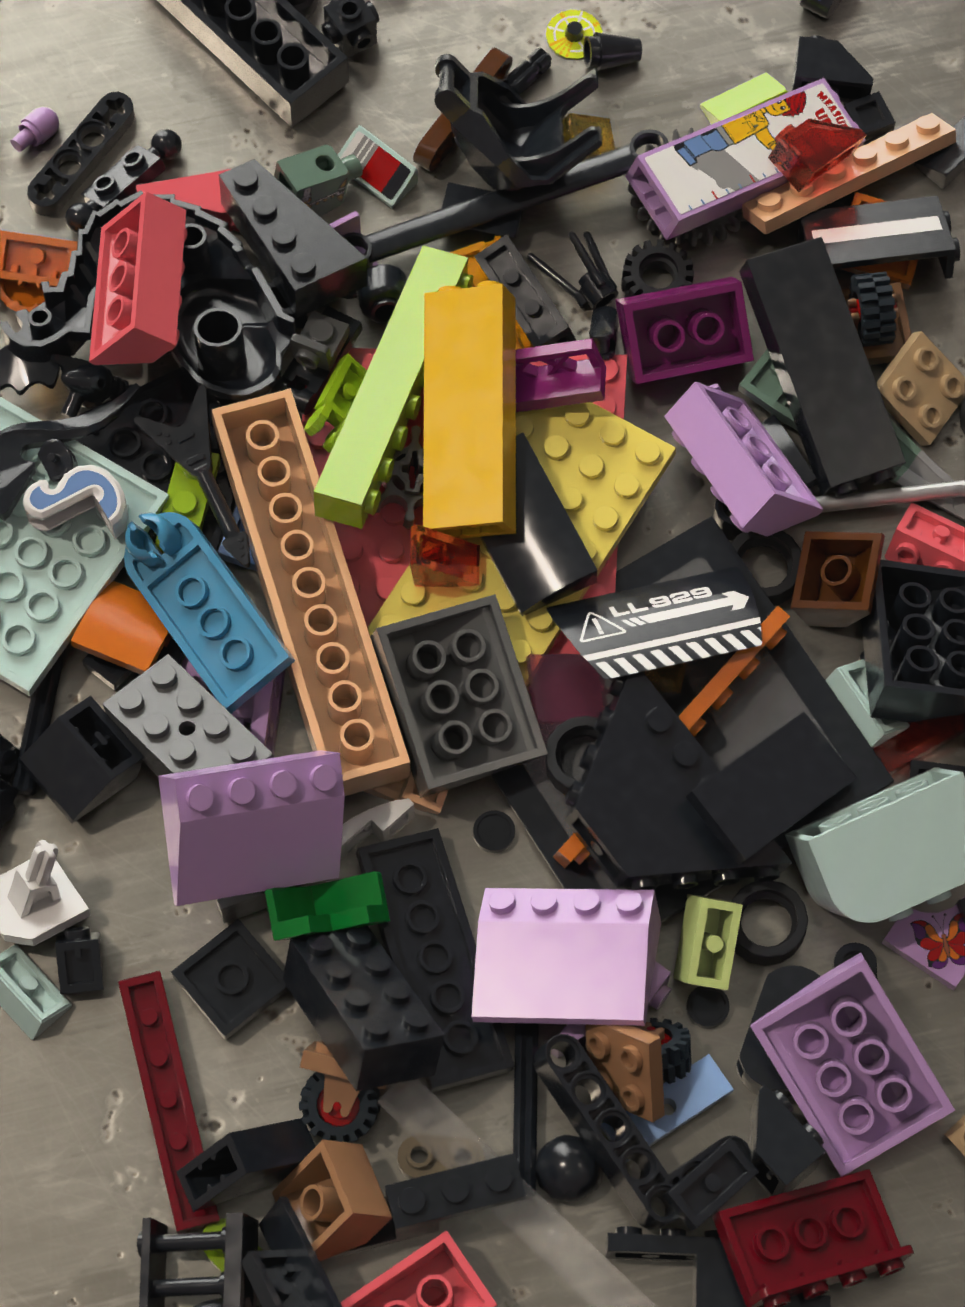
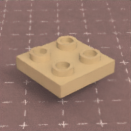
(921, 388)

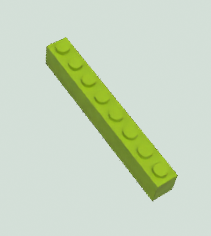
(385, 398)

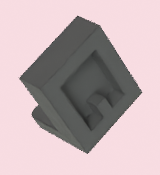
(319, 341)

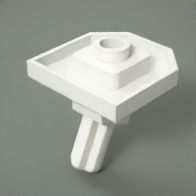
(38, 899)

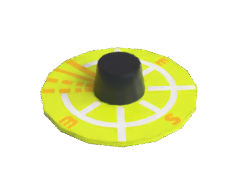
(568, 30)

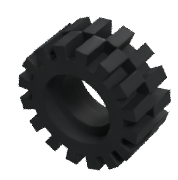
(655, 257)

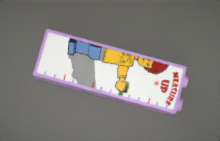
(727, 161)

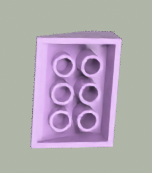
(253, 825)
(565, 956)
(852, 1065)

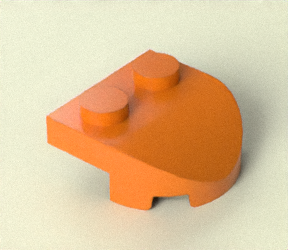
(26, 263)

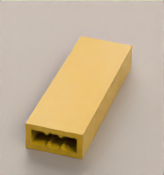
(470, 411)

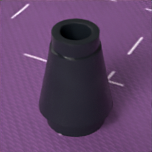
(610, 50)

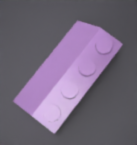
(740, 461)

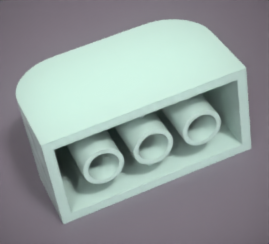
(887, 849)

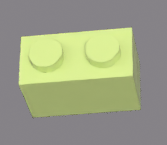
(707, 942)

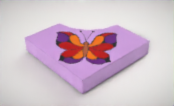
(932, 943)

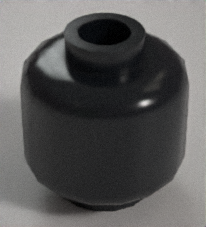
(382, 292)

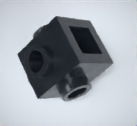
(350, 25)

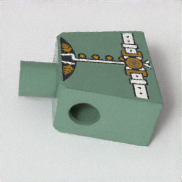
(318, 177)

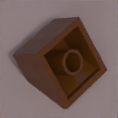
(837, 577)

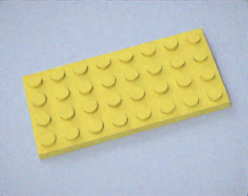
(602, 478)

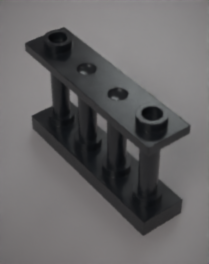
(233, 1285)

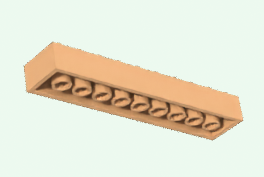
(310, 590)

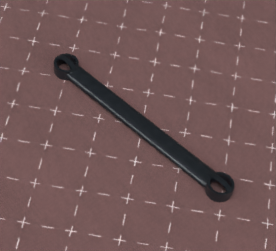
(500, 202)

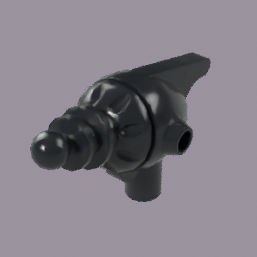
(87, 383)

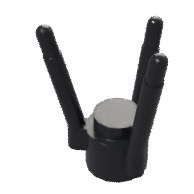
(596, 285)

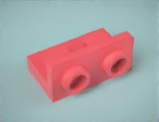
(928, 540)

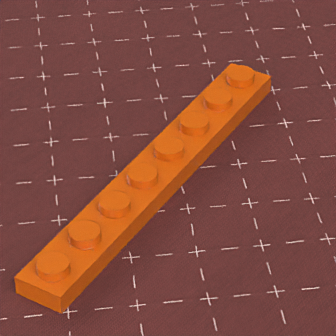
(713, 695)

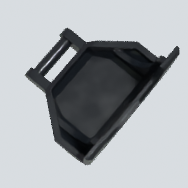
(506, 138)

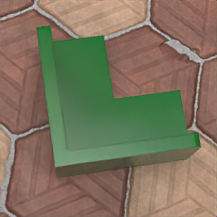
(327, 906)

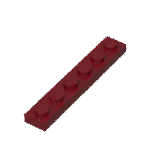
(165, 1091)

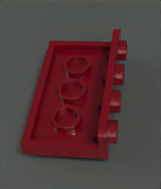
(810, 1240)

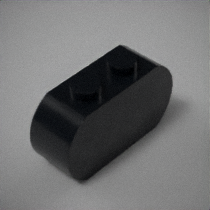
(753, 1063)

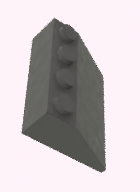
(458, 695)

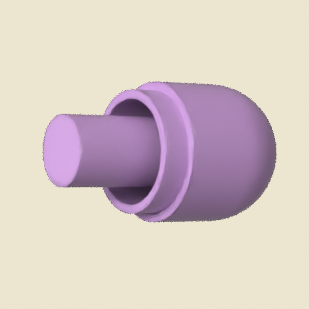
(36, 128)

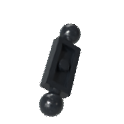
(120, 181)

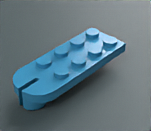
(204, 608)

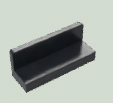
(534, 307)

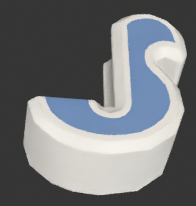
(75, 494)

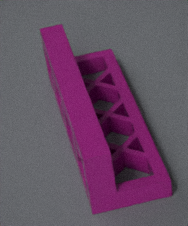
(563, 379)

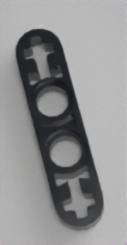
(77, 151)

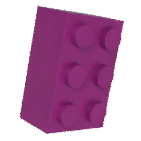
(684, 330)

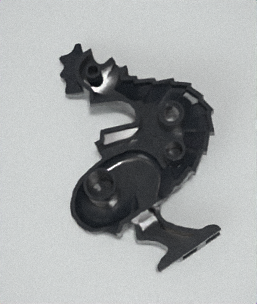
(228, 322)

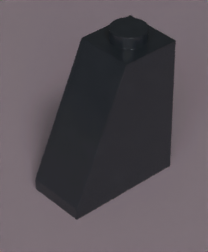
(245, 1162)

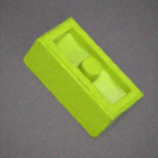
(742, 98)

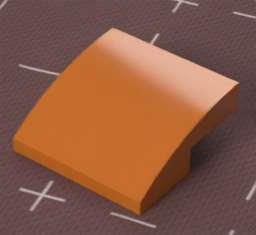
(122, 629)

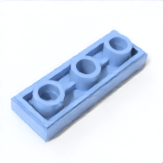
(687, 1096)

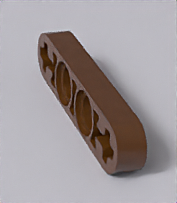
(440, 137)

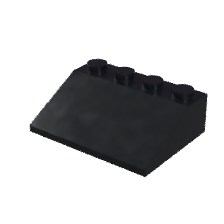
(916, 643)

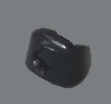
(56, 459)

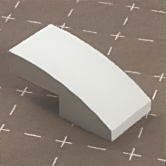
(381, 820)

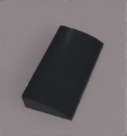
(546, 553)

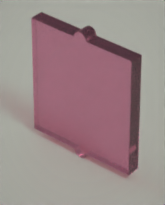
(563, 687)

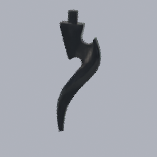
(14, 440)

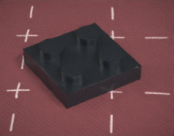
(231, 979)

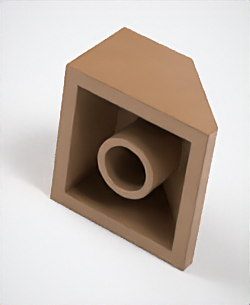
(335, 1198)

